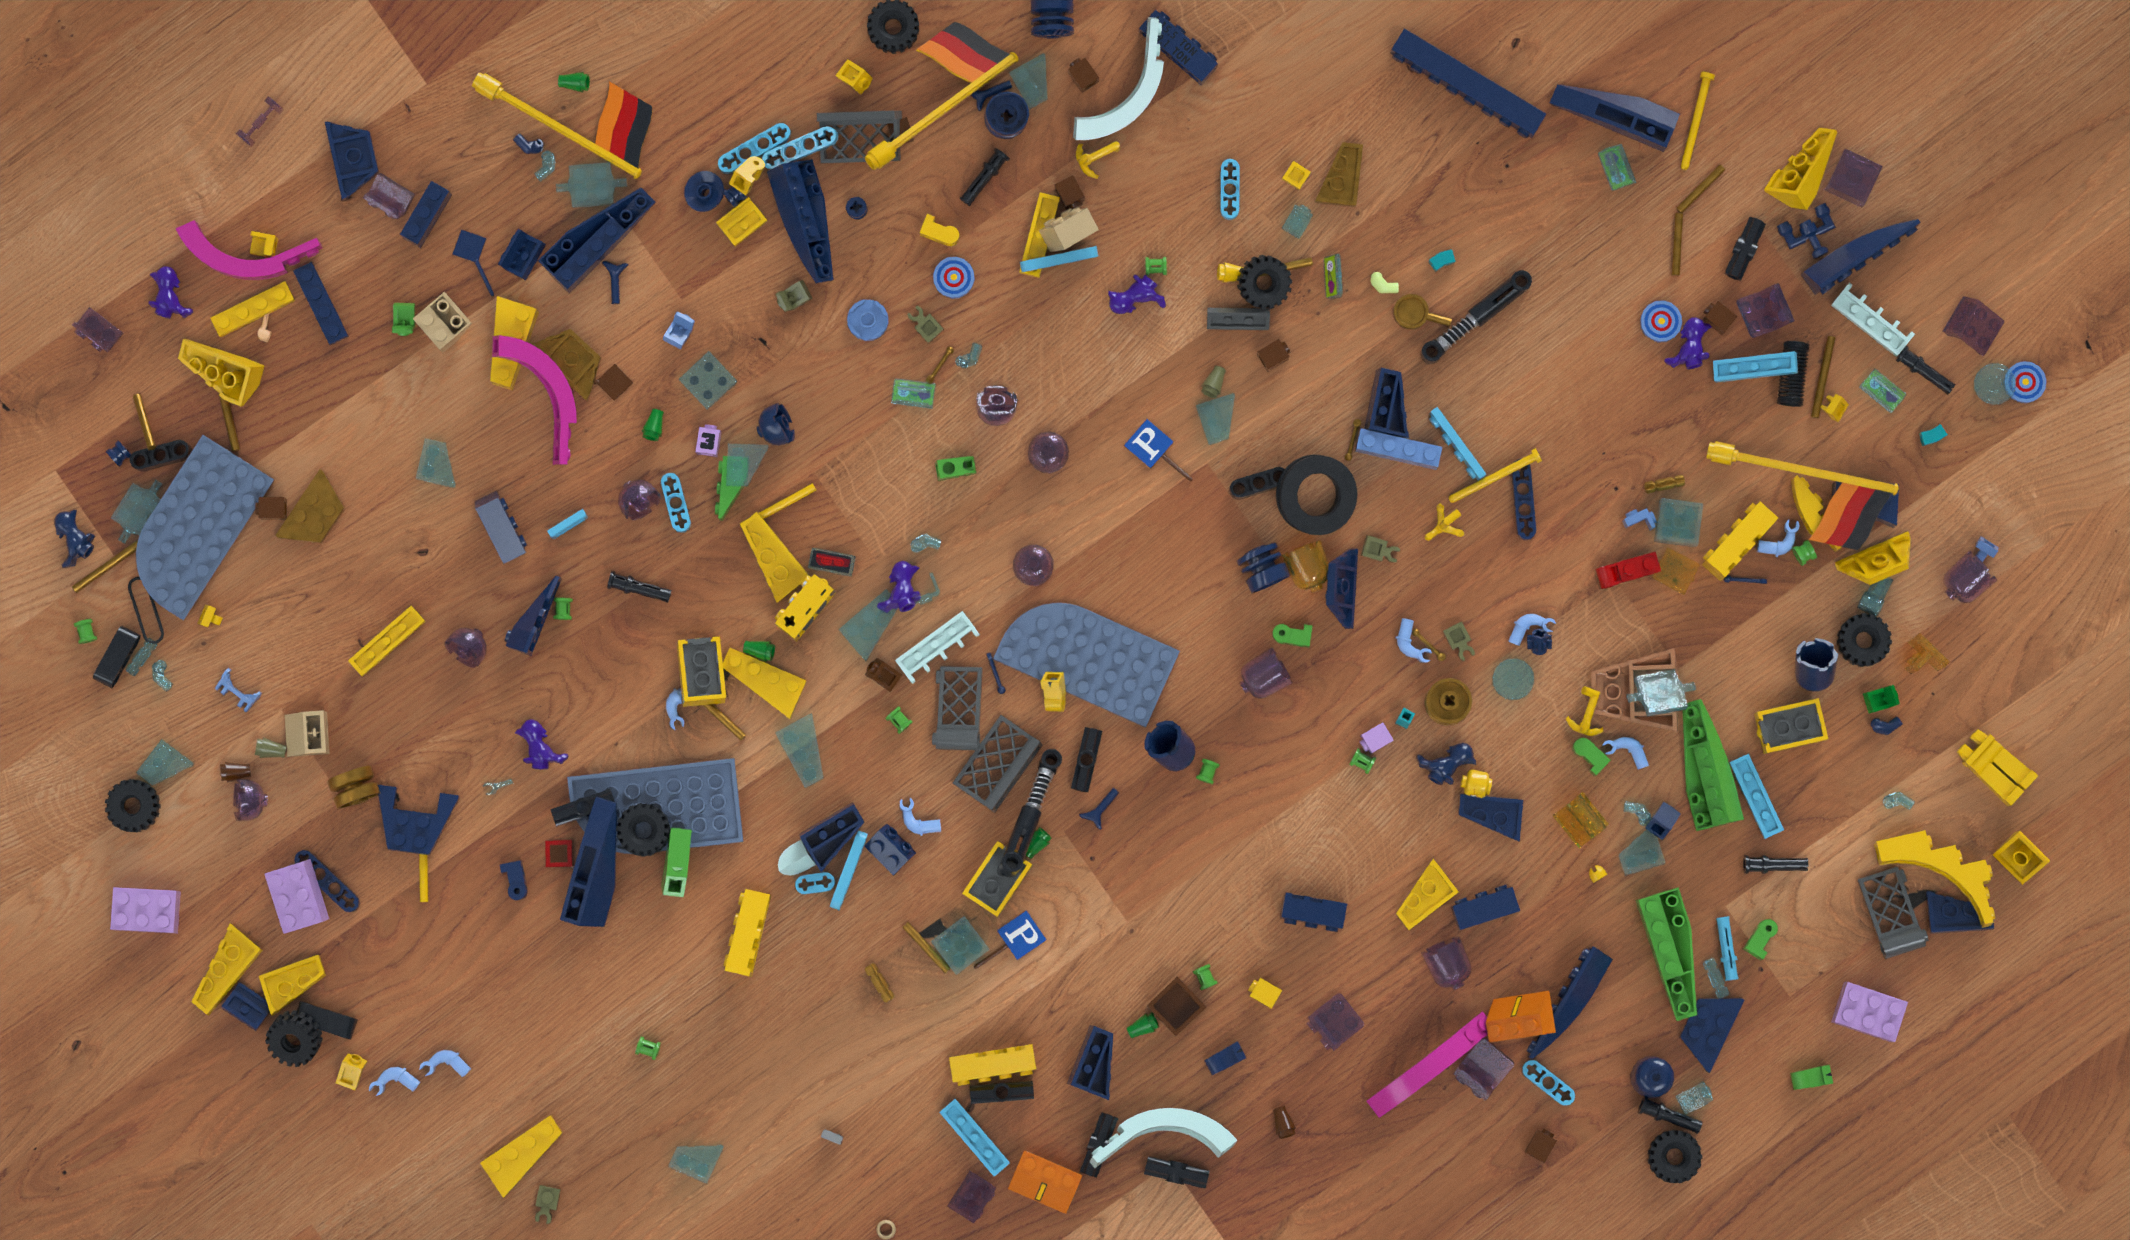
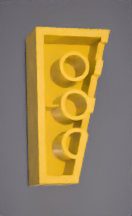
(514, 321)
(1739, 541)
(748, 932)
(993, 1063)

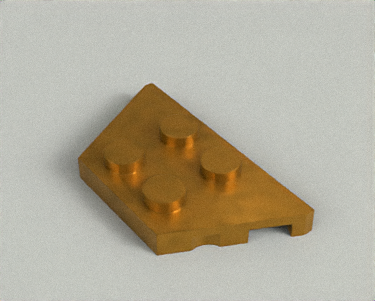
(574, 358)
(313, 513)

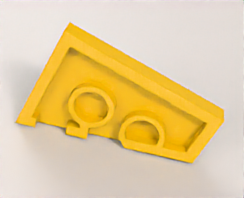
(1426, 896)
(290, 982)

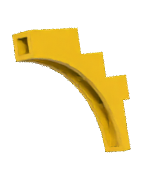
(1946, 861)

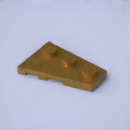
(1343, 177)

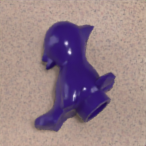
(1139, 291)
(166, 299)
(1692, 350)
(902, 594)
(539, 752)

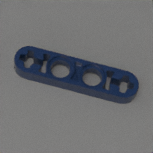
(1524, 499)
(328, 880)

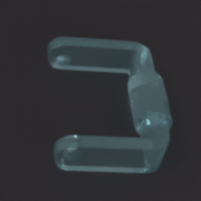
(928, 597)

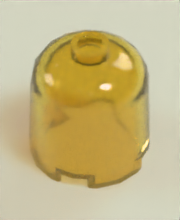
(1308, 566)

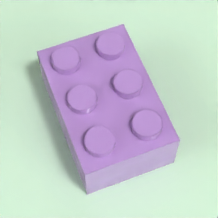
(296, 896)
(145, 910)
(1869, 1012)

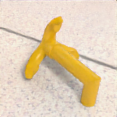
(1086, 159)
(1443, 524)
(1584, 727)

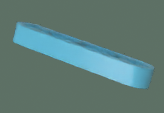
(752, 144)
(798, 144)
(1059, 259)
(848, 870)

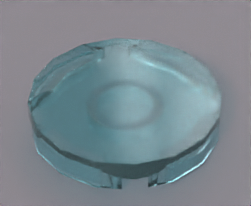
(1995, 384)
(1513, 679)

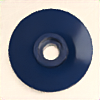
(696, 188)

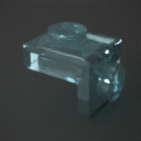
(1694, 1098)

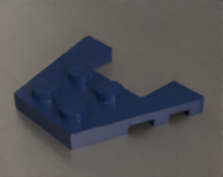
(413, 830)

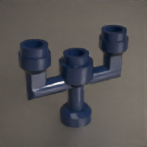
(1809, 231)

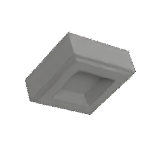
(831, 1136)

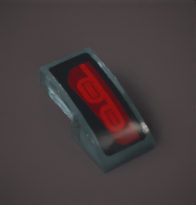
(831, 562)

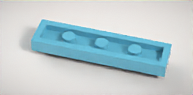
(1755, 366)
(1451, 437)
(1756, 796)
(974, 1137)

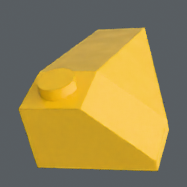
(1801, 177)
(227, 373)

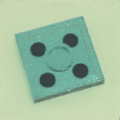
(708, 380)

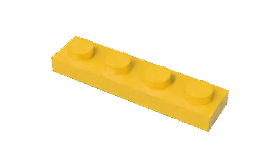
(1036, 246)
(252, 309)
(386, 641)

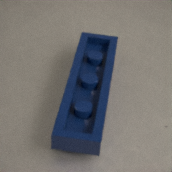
(320, 303)

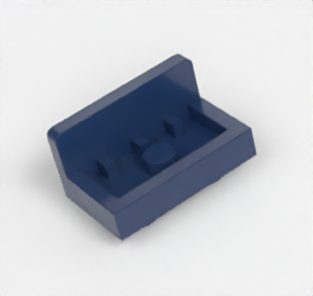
(521, 254)
(890, 849)

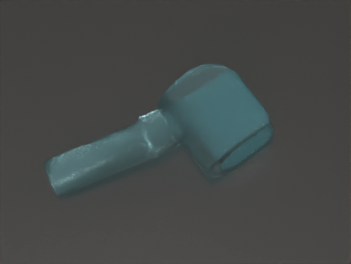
(497, 786)

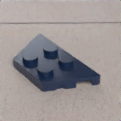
(352, 157)
(1342, 587)
(1709, 1028)

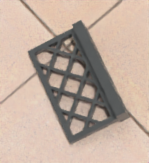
(855, 119)
(1011, 775)

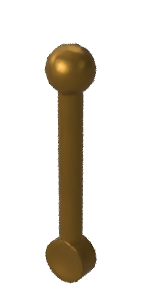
(949, 350)
(1357, 423)
(1440, 656)

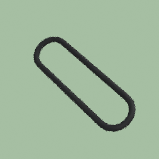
(138, 616)

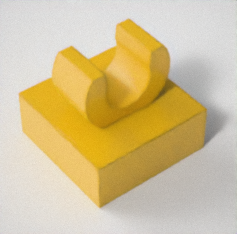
(1296, 175)
(1836, 407)
(208, 616)

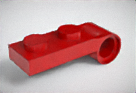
(1628, 570)

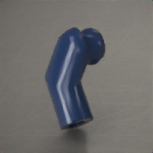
(529, 147)
(1885, 727)

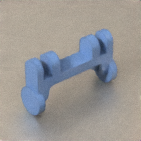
(250, 699)

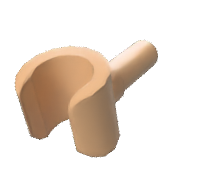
(263, 334)

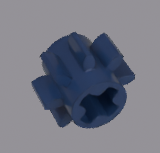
(1539, 641)

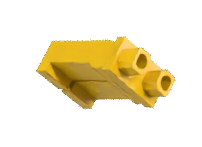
(1988, 757)

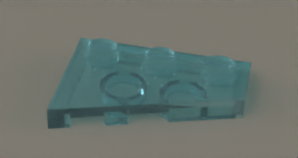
(868, 626)
(802, 749)

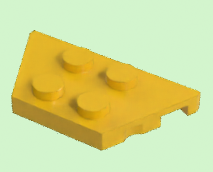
(1879, 560)

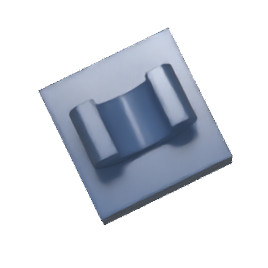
(1985, 548)

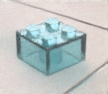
(1678, 522)
(960, 945)

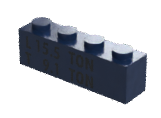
(1182, 50)

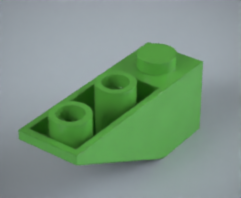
(728, 494)
(676, 862)

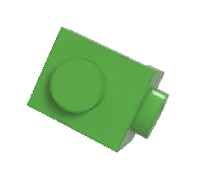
(403, 318)

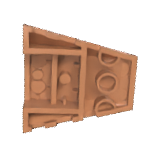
(1618, 681)

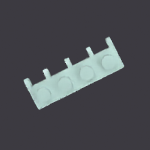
(1871, 321)
(935, 644)

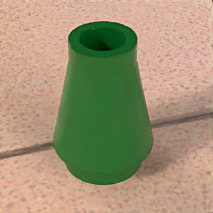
(576, 81)
(653, 427)
(760, 649)
(1039, 842)
(1144, 1025)

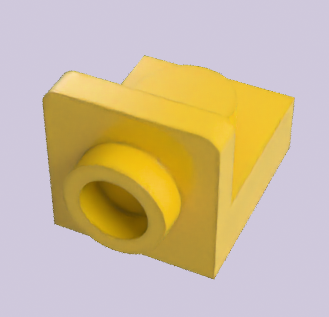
(854, 76)
(351, 1071)

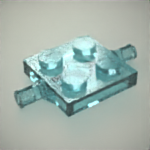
(591, 185)
(136, 509)
(1661, 692)

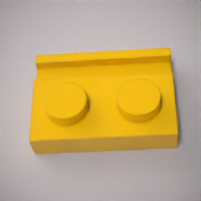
(741, 221)

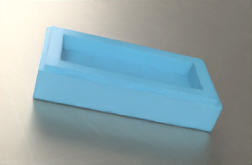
(567, 524)

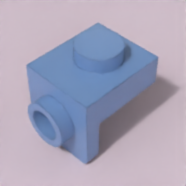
(679, 330)
(1634, 517)

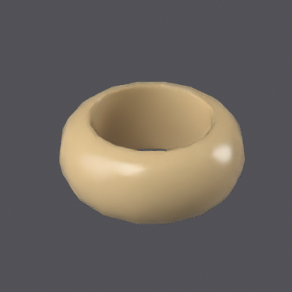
(893, 1229)

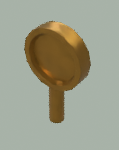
(1412, 312)

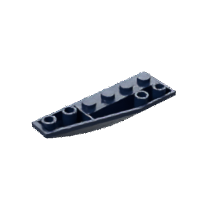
(1620, 113)
(804, 215)
(591, 241)
(1841, 262)
(594, 870)
(1575, 996)

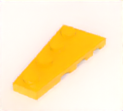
(770, 683)
(231, 961)

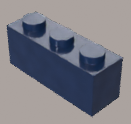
(426, 214)
(1485, 907)

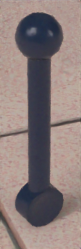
(1728, 578)
(1001, 690)

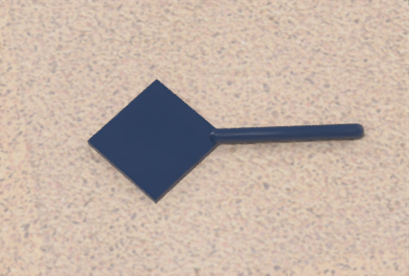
(470, 247)

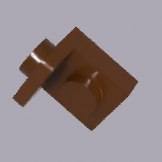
(883, 674)

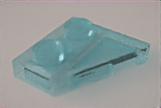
(1031, 81)
(1216, 418)
(743, 463)
(435, 464)
(163, 763)
(1642, 854)
(696, 1161)

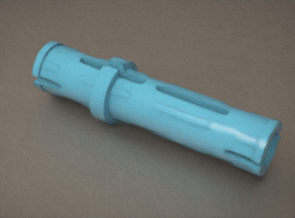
(1726, 943)

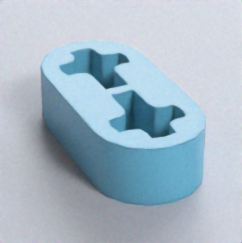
(813, 878)

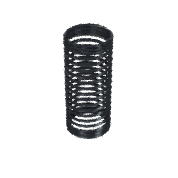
(1795, 381)

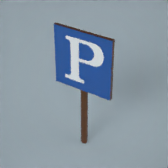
(1150, 444)
(1020, 937)

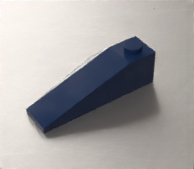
(528, 628)

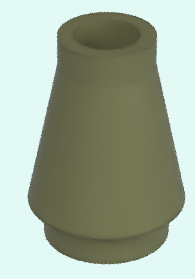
(1212, 385)
(267, 749)

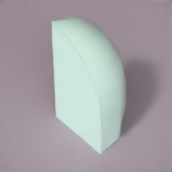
(795, 859)

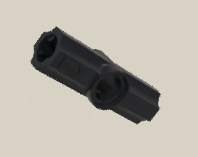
(1745, 248)
(1083, 773)
(569, 812)
(987, 1092)
(1100, 1137)
(1176, 1172)

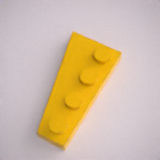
(776, 561)
(515, 1159)

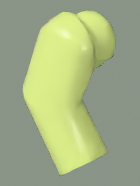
(1381, 285)

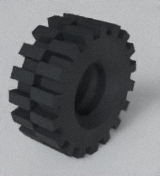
(886, 12)
(1279, 285)
(1878, 632)
(148, 805)
(627, 825)
(301, 1028)
(1691, 1156)

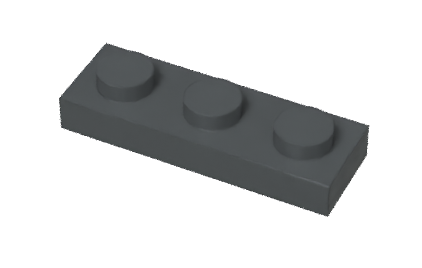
(1238, 318)

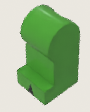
(955, 467)
(1296, 637)
(1595, 757)
(1760, 937)
(1812, 1077)

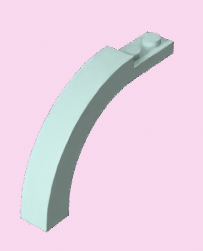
(1122, 115)
(1168, 1119)

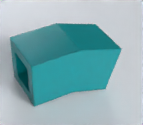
(1442, 259)
(1932, 436)
(1403, 722)

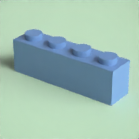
(1398, 449)

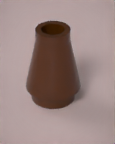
(234, 771)
(1283, 1123)

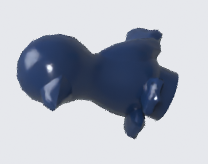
(76, 541)
(1444, 767)

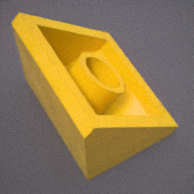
(2020, 857)

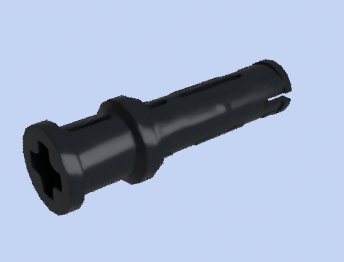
(990, 169)
(1918, 365)
(629, 585)
(1764, 864)
(1660, 1112)

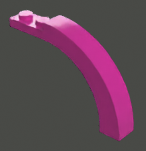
(240, 268)
(554, 383)
(1429, 1066)

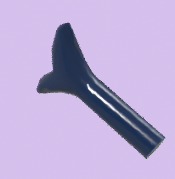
(981, 96)
(614, 272)
(1095, 815)

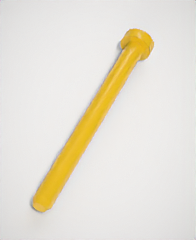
(1706, 78)
(1496, 476)

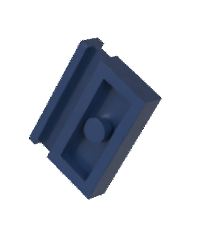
(246, 1006)

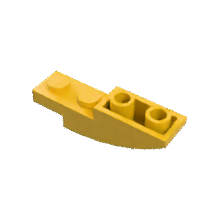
(1808, 506)

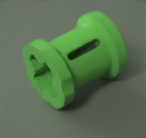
(1149, 262)
(562, 609)
(85, 631)
(899, 720)
(1362, 761)
(1207, 771)
(1205, 977)
(648, 1048)

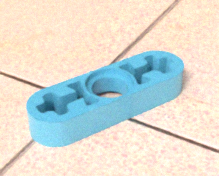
(1235, 174)
(685, 516)
(1532, 1077)

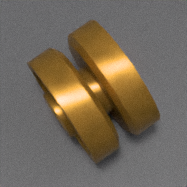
(1457, 693)
(354, 790)

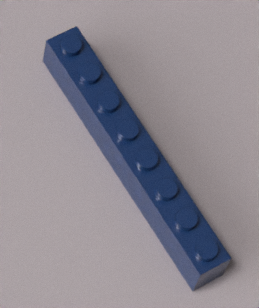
(1467, 83)

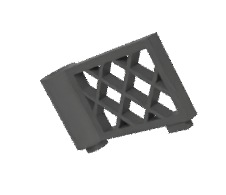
(952, 735)
(1901, 939)

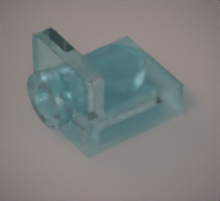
(1298, 221)

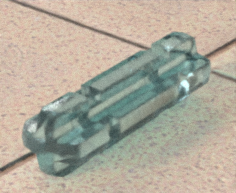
(140, 658)
(1716, 978)

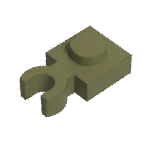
(927, 326)
(1376, 549)
(1458, 637)
(547, 1199)

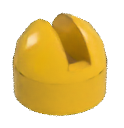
(1600, 873)

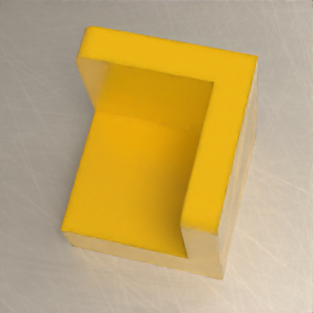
(263, 244)

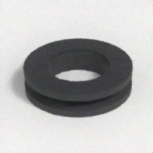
(1289, 485)

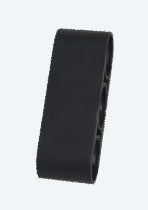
(170, 458)
(1247, 483)
(116, 656)
(329, 1020)

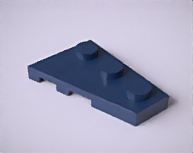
(1494, 813)
(1952, 915)

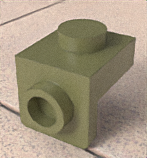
(793, 296)

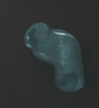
(548, 165)
(971, 358)
(924, 541)
(158, 675)
(1896, 799)
(1640, 810)

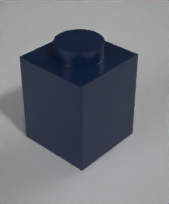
(1663, 820)

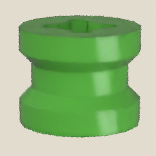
(1804, 552)

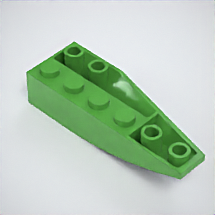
(1707, 772)
(1672, 948)

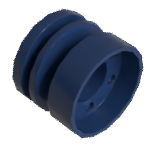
(1052, 19)
(1014, 106)
(1263, 567)

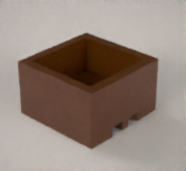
(1176, 1006)

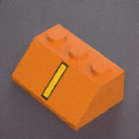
(1520, 1017)
(1045, 1181)

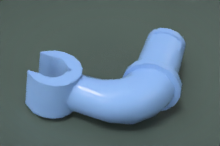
(1779, 548)
(1524, 623)
(1404, 641)
(672, 702)
(1633, 746)
(918, 826)
(448, 1057)
(397, 1074)

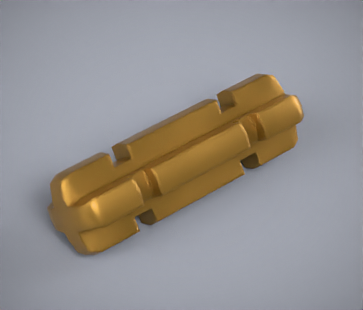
(1664, 484)
(879, 982)

